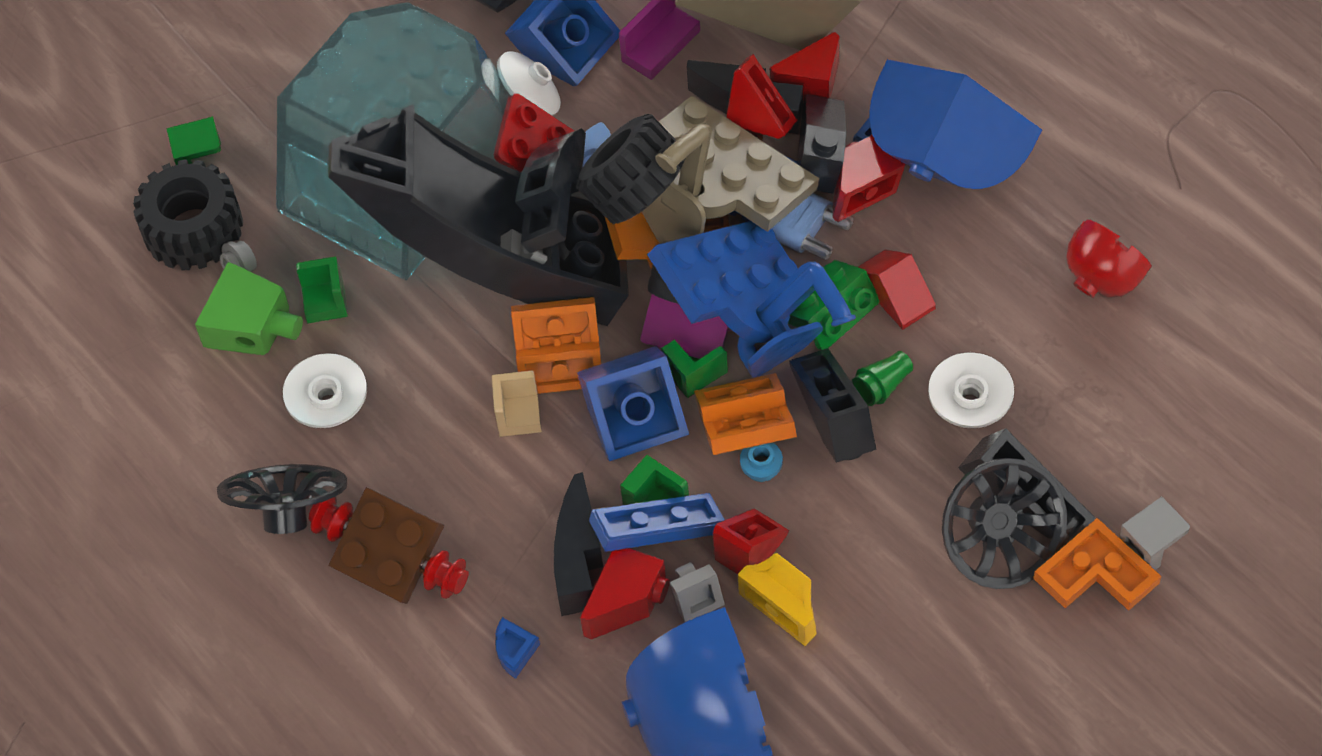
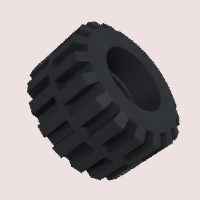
(623, 171)
(180, 190)

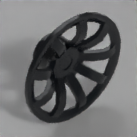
(286, 509)
(1000, 521)

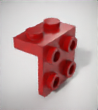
(523, 131)

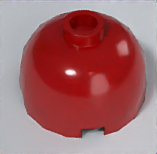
(1103, 262)

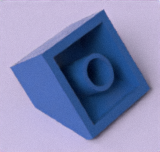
(564, 36)
(633, 402)

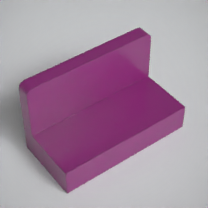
(656, 36)
(669, 322)

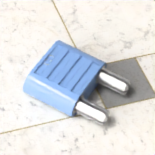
(804, 222)

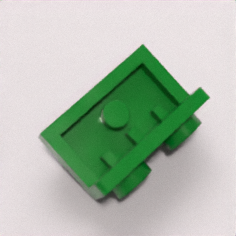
(855, 289)

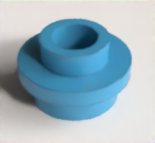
(763, 470)

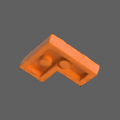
(1099, 557)

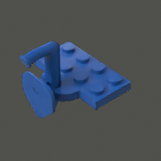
(750, 286)

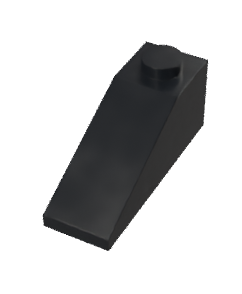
(822, 139)
(834, 405)
(1005, 445)

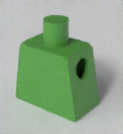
(246, 314)

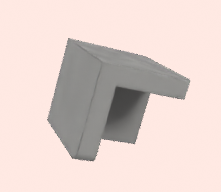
(1154, 531)

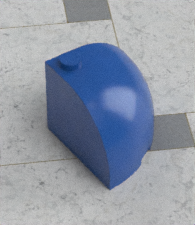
(948, 126)
(693, 693)

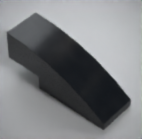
(714, 82)
(575, 549)

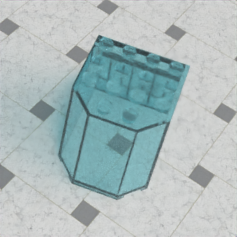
(368, 72)

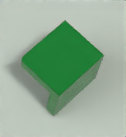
(194, 140)
(322, 289)
(694, 373)
(652, 482)

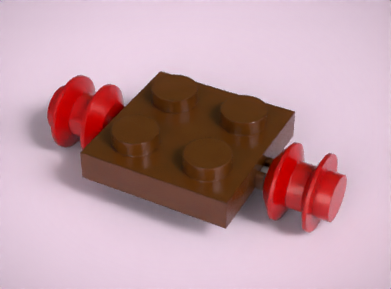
(387, 546)

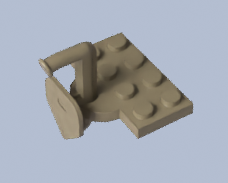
(721, 174)

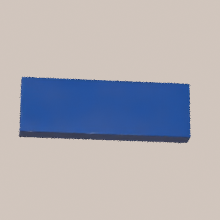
(655, 521)

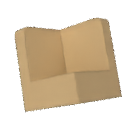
(516, 403)

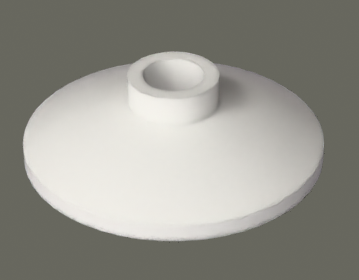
(528, 79)
(976, 376)
(320, 377)

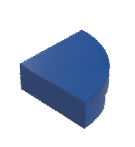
(514, 646)

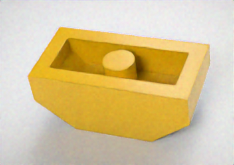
(781, 595)

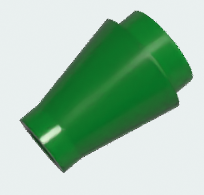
(882, 377)

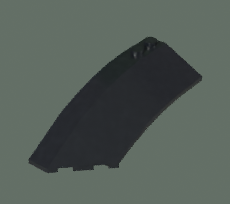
(460, 204)

